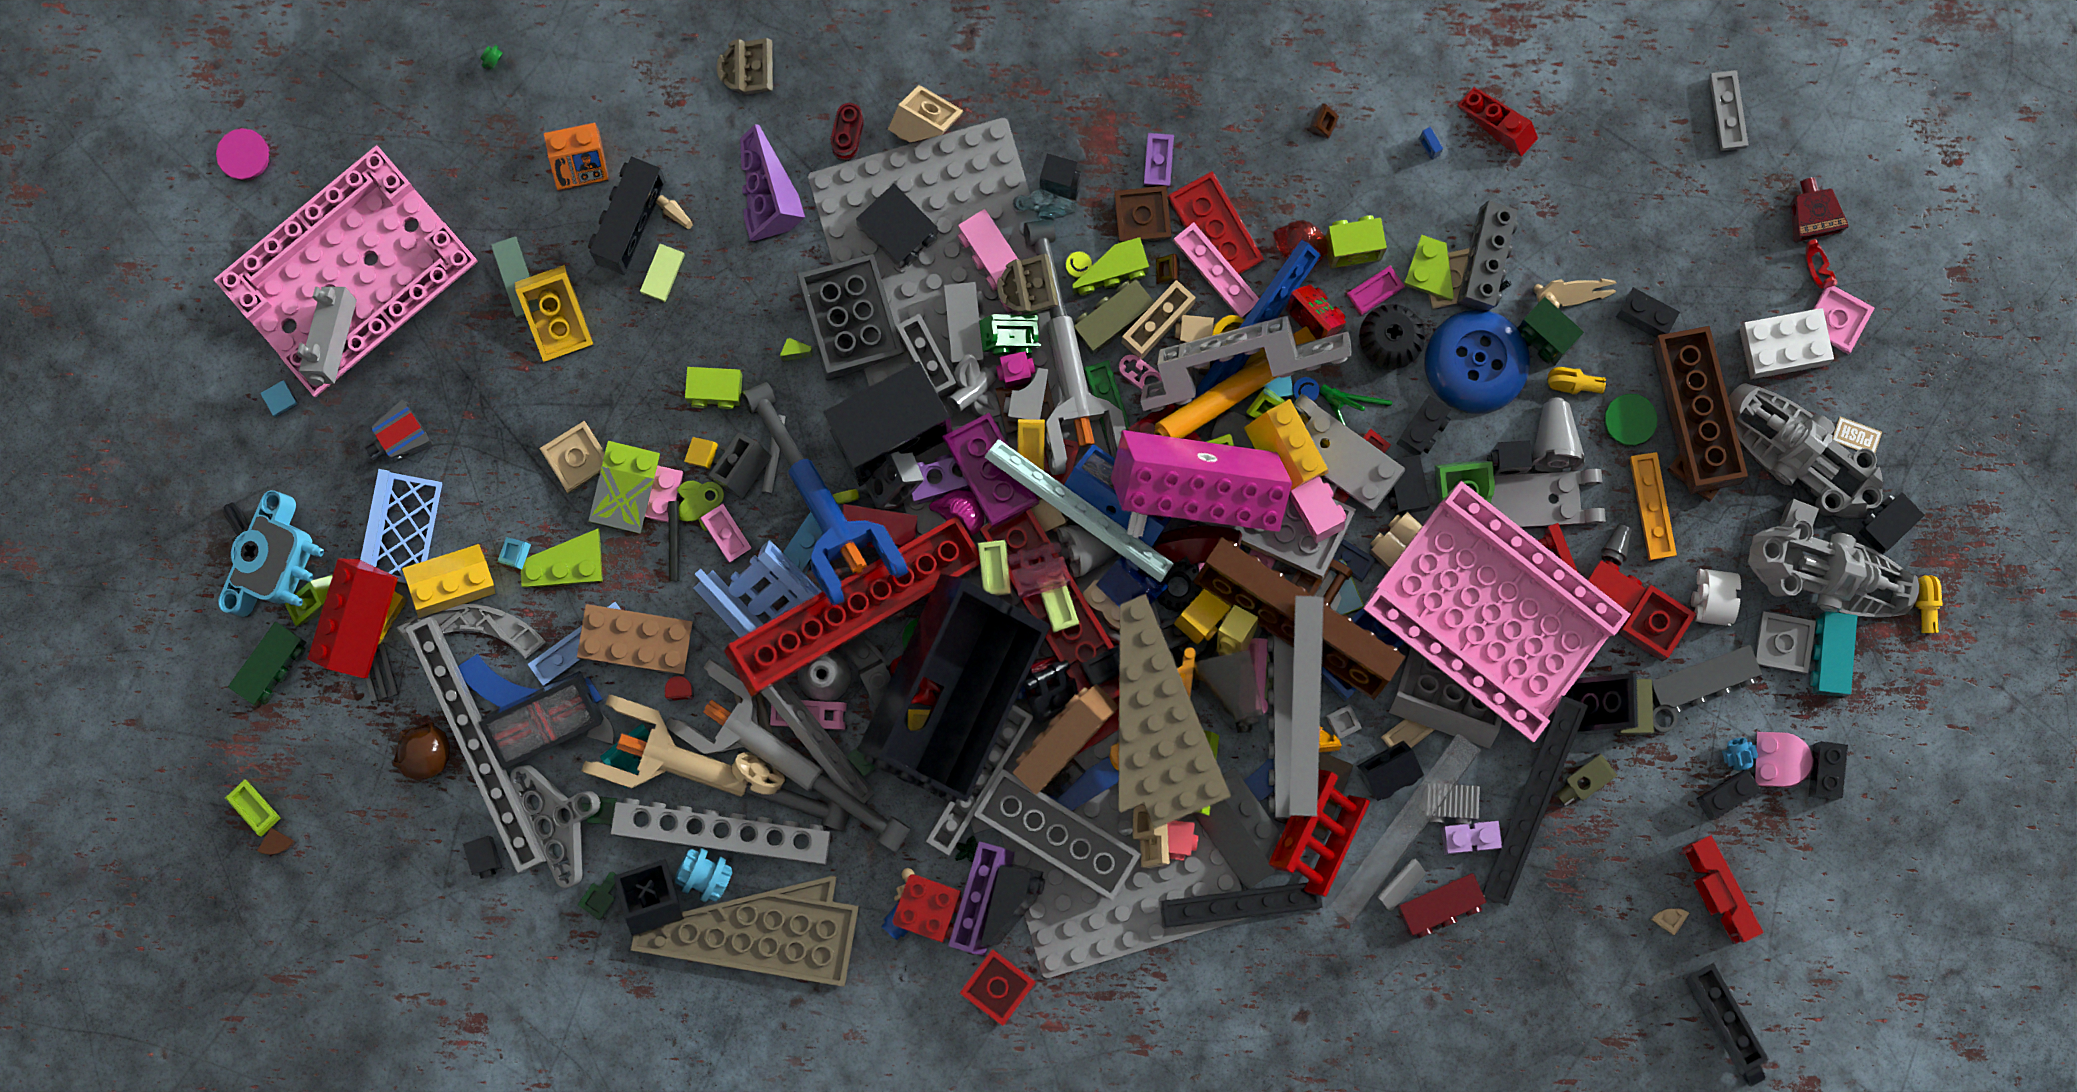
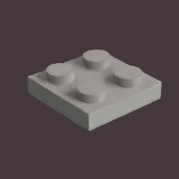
(1784, 642)

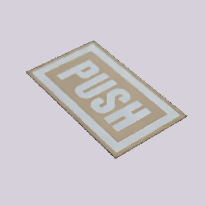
(1856, 435)

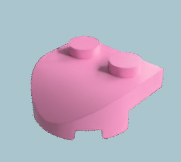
(1782, 760)

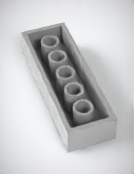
(1057, 835)

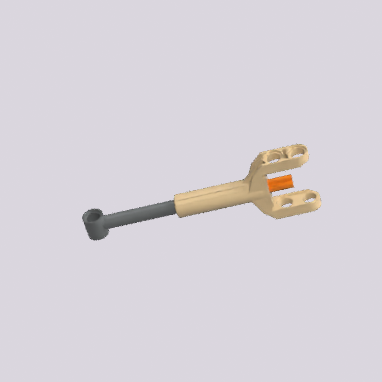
(663, 756)

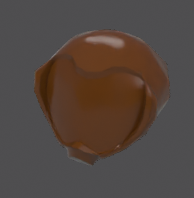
(422, 751)

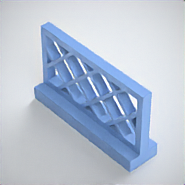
(378, 517)
(728, 607)

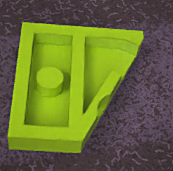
(1431, 269)

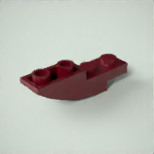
(1193, 542)

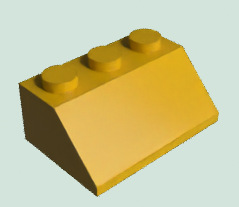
(1285, 433)
(449, 580)

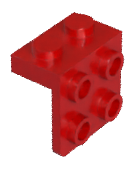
(927, 908)

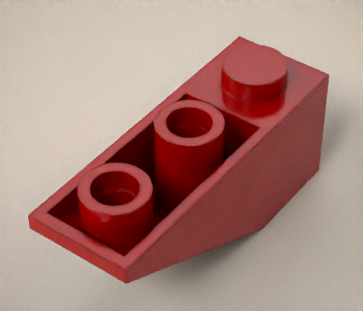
(1499, 121)

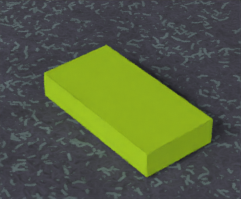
(252, 808)

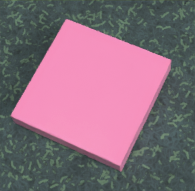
(1844, 317)

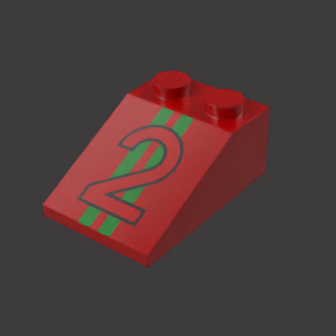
(1311, 309)

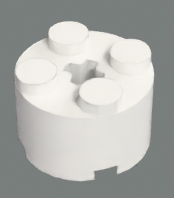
(1716, 597)

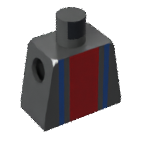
(398, 434)

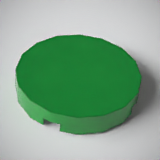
(1630, 419)

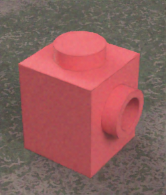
(1181, 839)

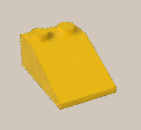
(559, 322)

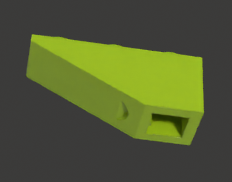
(1119, 263)

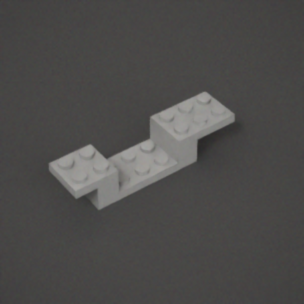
(1275, 336)

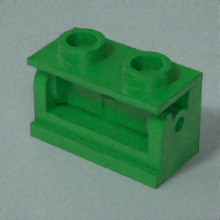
(1009, 334)

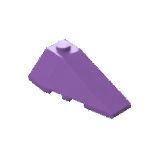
(771, 197)

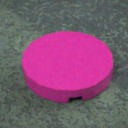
(242, 154)

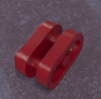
(847, 131)

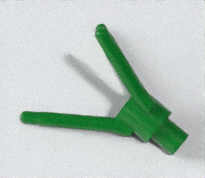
(1338, 399)

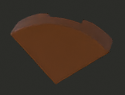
(275, 843)

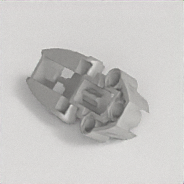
(1799, 445)
(1843, 572)

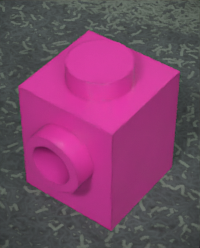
(1015, 369)

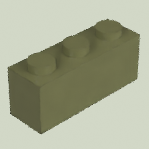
(1112, 316)

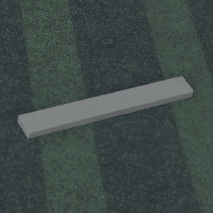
(1306, 705)

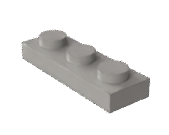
(1728, 110)

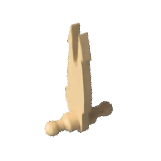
(1572, 292)

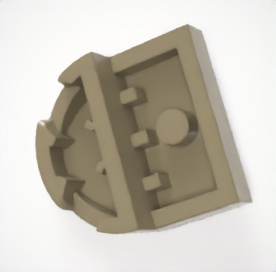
(747, 66)
(1028, 285)

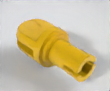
(1574, 381)
(1929, 602)

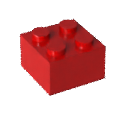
(1657, 623)
(997, 987)

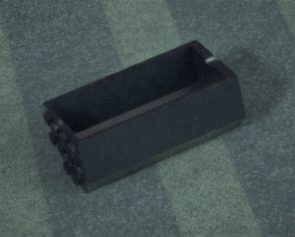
(980, 658)

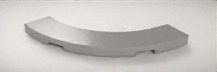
(487, 621)

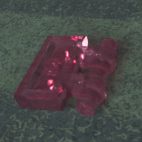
(1040, 576)

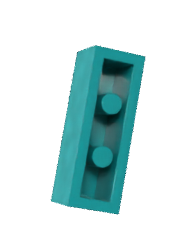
(1834, 654)

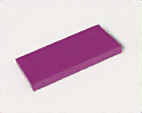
(995, 490)

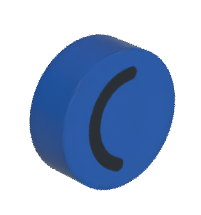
(1307, 387)

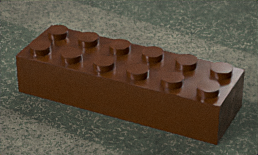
(1699, 410)

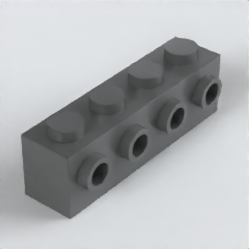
(1488, 256)

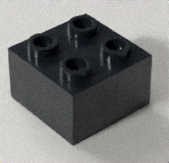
(648, 897)

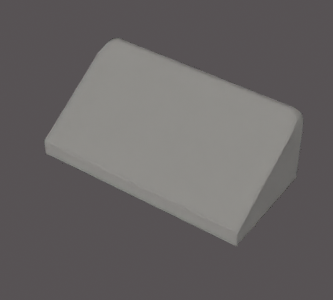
(1401, 885)

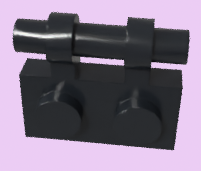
(1050, 700)

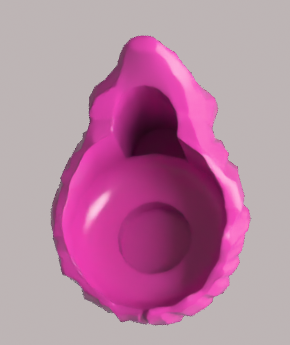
(961, 504)

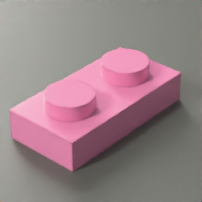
(663, 490)
(725, 533)

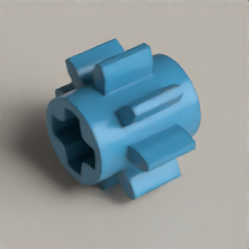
(1740, 754)

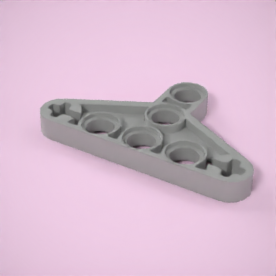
(563, 833)

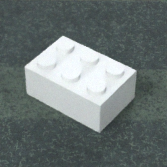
(1786, 343)

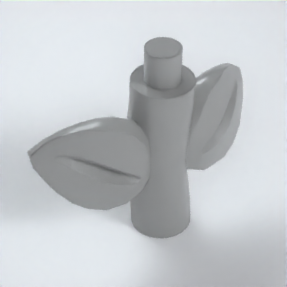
(974, 388)

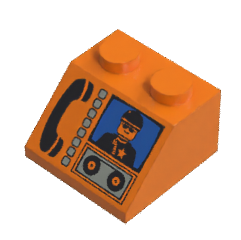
(576, 156)

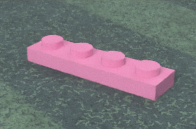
(1216, 270)

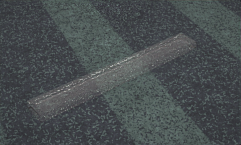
(1405, 828)

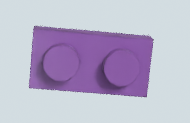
(1158, 160)

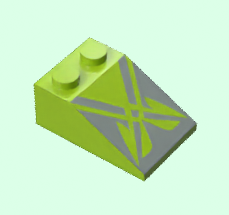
(624, 487)

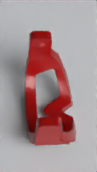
(1811, 249)

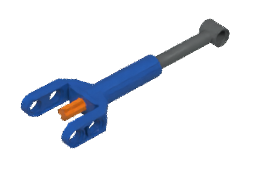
(838, 535)

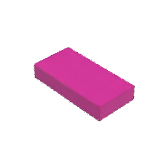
(1375, 290)

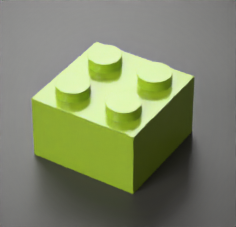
(1355, 242)

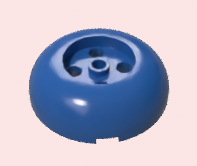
(1449, 372)

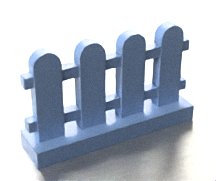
(784, 577)

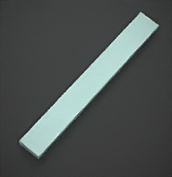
(1078, 510)

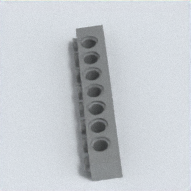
(625, 826)

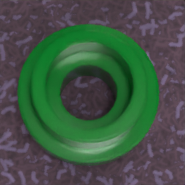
(491, 57)

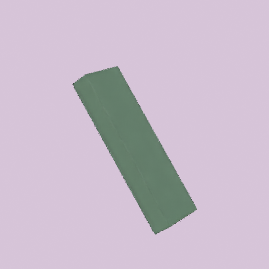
(513, 269)

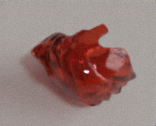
(1290, 235)

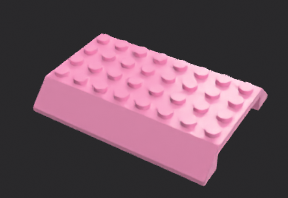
(1494, 610)

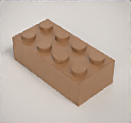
(634, 640)
(1064, 737)

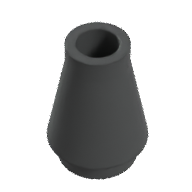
(1617, 546)

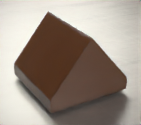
(1323, 121)
(1167, 269)

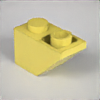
(1236, 631)

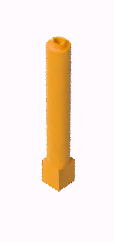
(1222, 396)

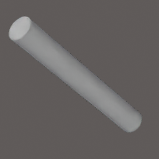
(771, 465)

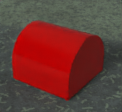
(678, 689)

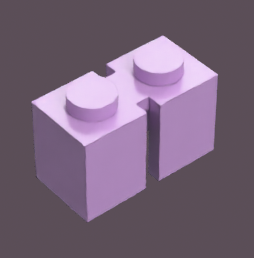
(1461, 838)

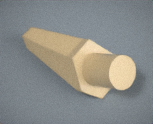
(674, 211)

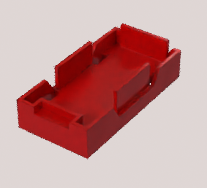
(1721, 891)

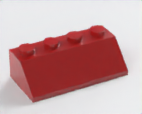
(352, 617)

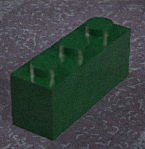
(268, 665)

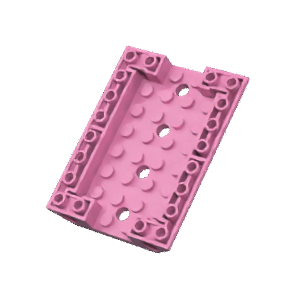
(327, 248)

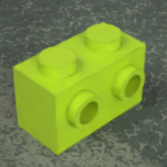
(714, 387)

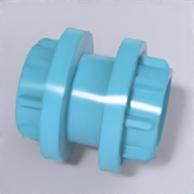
(703, 875)

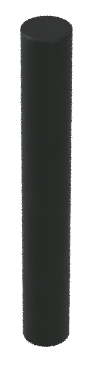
(673, 531)

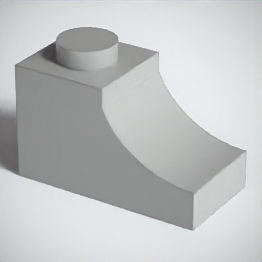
(1028, 401)

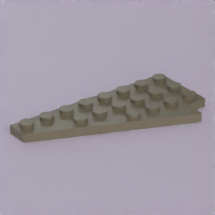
(1160, 736)
(774, 932)

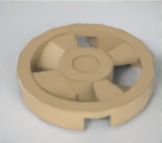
(753, 769)

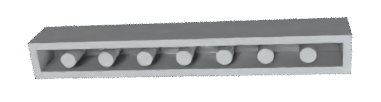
(1281, 699)

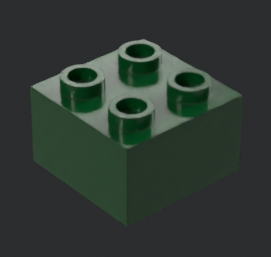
(1549, 331)

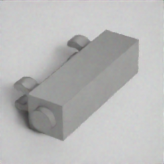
(327, 335)

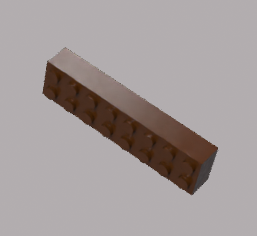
(1346, 648)

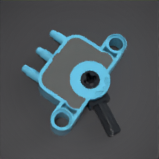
(266, 556)

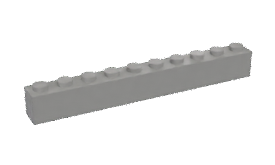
(479, 755)

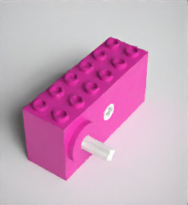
(1199, 482)

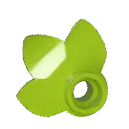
(695, 502)

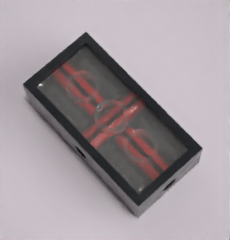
(541, 720)

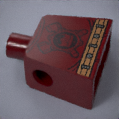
(1816, 213)

